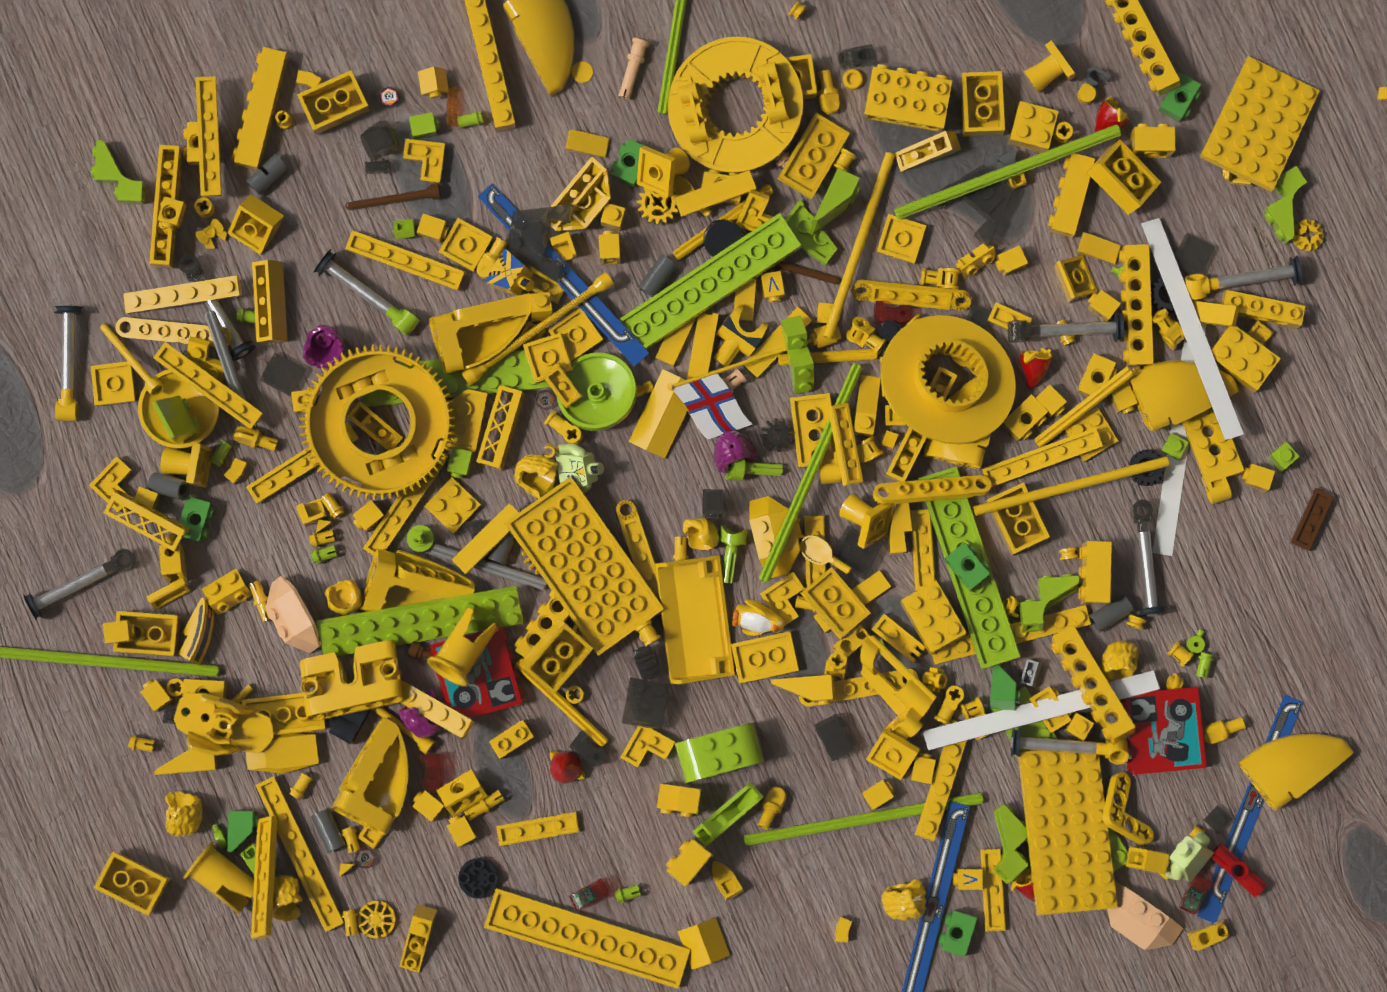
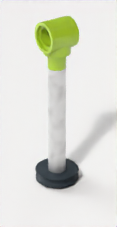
(401, 319)

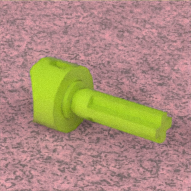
(740, 467)
(420, 538)
(732, 540)

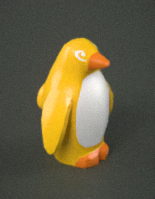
(756, 618)

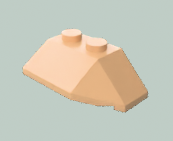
(291, 616)
(1141, 921)

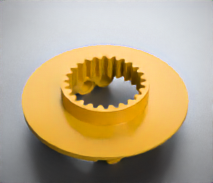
(719, 62)
(968, 347)

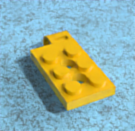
(805, 447)
(1213, 467)

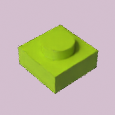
(404, 229)
(1174, 446)

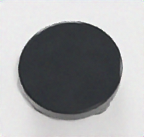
(721, 235)
(478, 878)

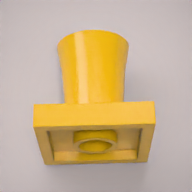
(1049, 68)
(658, 169)
(193, 464)
(874, 521)

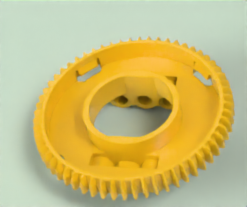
(397, 467)

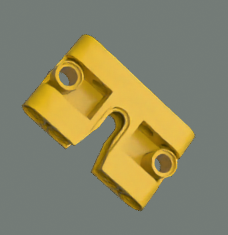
(368, 690)

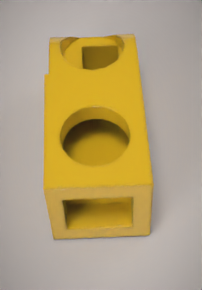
(851, 641)
(1208, 935)

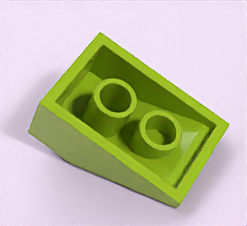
(836, 200)
(176, 418)

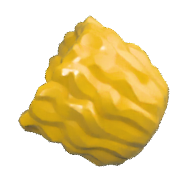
(536, 474)
(1119, 660)
(183, 813)
(286, 898)
(905, 900)

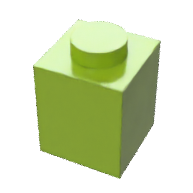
(424, 125)
(1283, 456)
(459, 462)

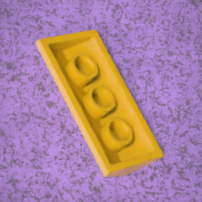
(660, 417)
(286, 713)

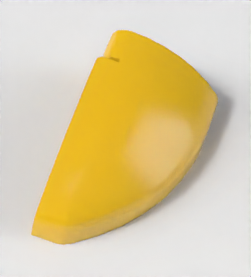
(547, 38)
(478, 332)
(1172, 392)
(964, 455)
(408, 580)
(1293, 765)
(376, 781)

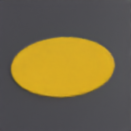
(582, 72)

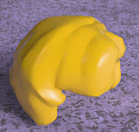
(701, 533)
(344, 597)

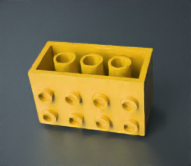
(907, 98)

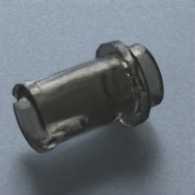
(377, 166)

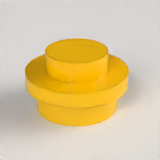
(1174, 682)

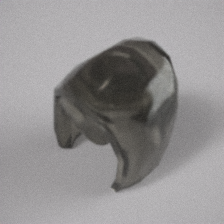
(380, 140)

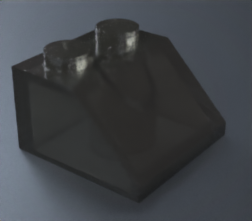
(646, 703)

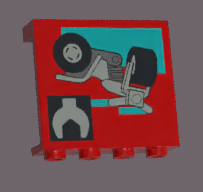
(490, 680)
(1166, 731)

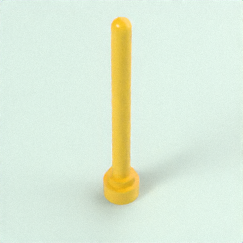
(153, 385)
(424, 743)

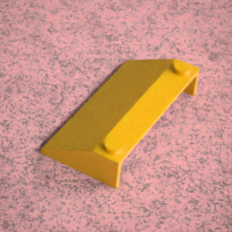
(695, 619)

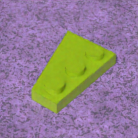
(816, 245)

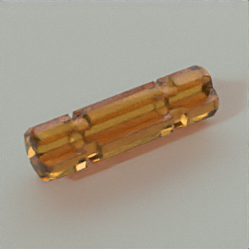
(452, 107)

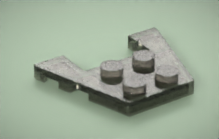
(987, 201)
(530, 237)

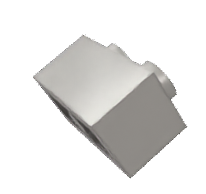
(1030, 673)

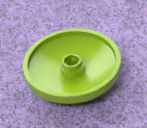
(606, 392)

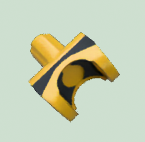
(736, 338)

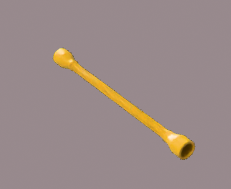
(601, 284)

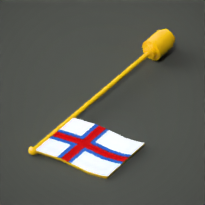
(712, 401)

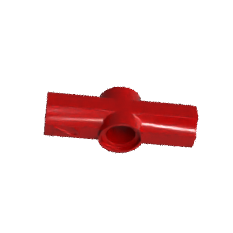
(1247, 879)

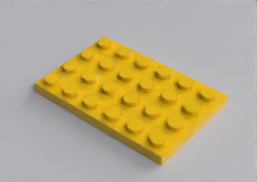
(1259, 124)

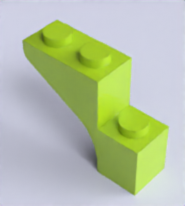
(108, 172)
(1281, 212)
(798, 354)
(1050, 592)
(727, 814)
(1012, 835)

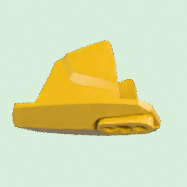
(228, 730)

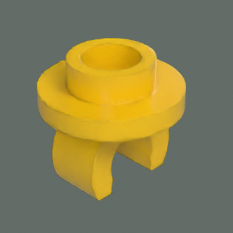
(1009, 605)

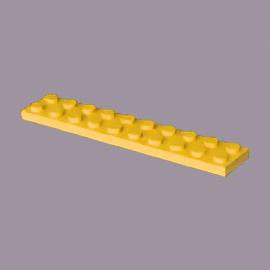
(587, 938)

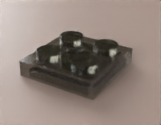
(853, 555)

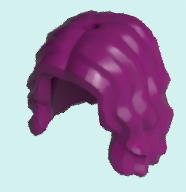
(320, 349)
(726, 455)
(418, 724)

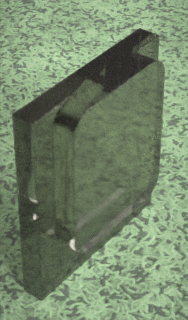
(1193, 254)
(282, 374)

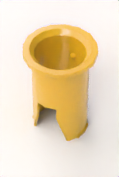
(458, 653)
(222, 878)

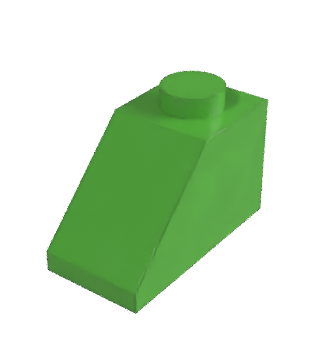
(1003, 690)
(240, 827)

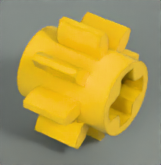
(934, 679)

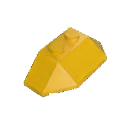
(588, 193)
(766, 520)

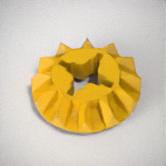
(1302, 242)

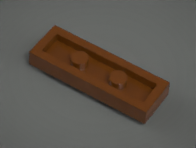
(1311, 519)

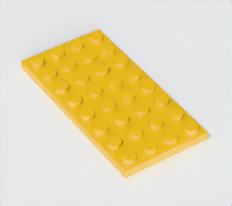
(584, 566)
(1066, 832)

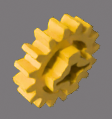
(652, 208)

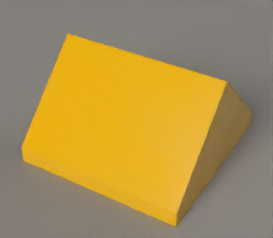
(1075, 278)
(704, 942)

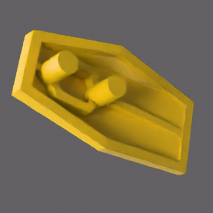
(285, 754)

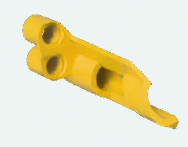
(908, 702)

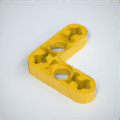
(1118, 812)

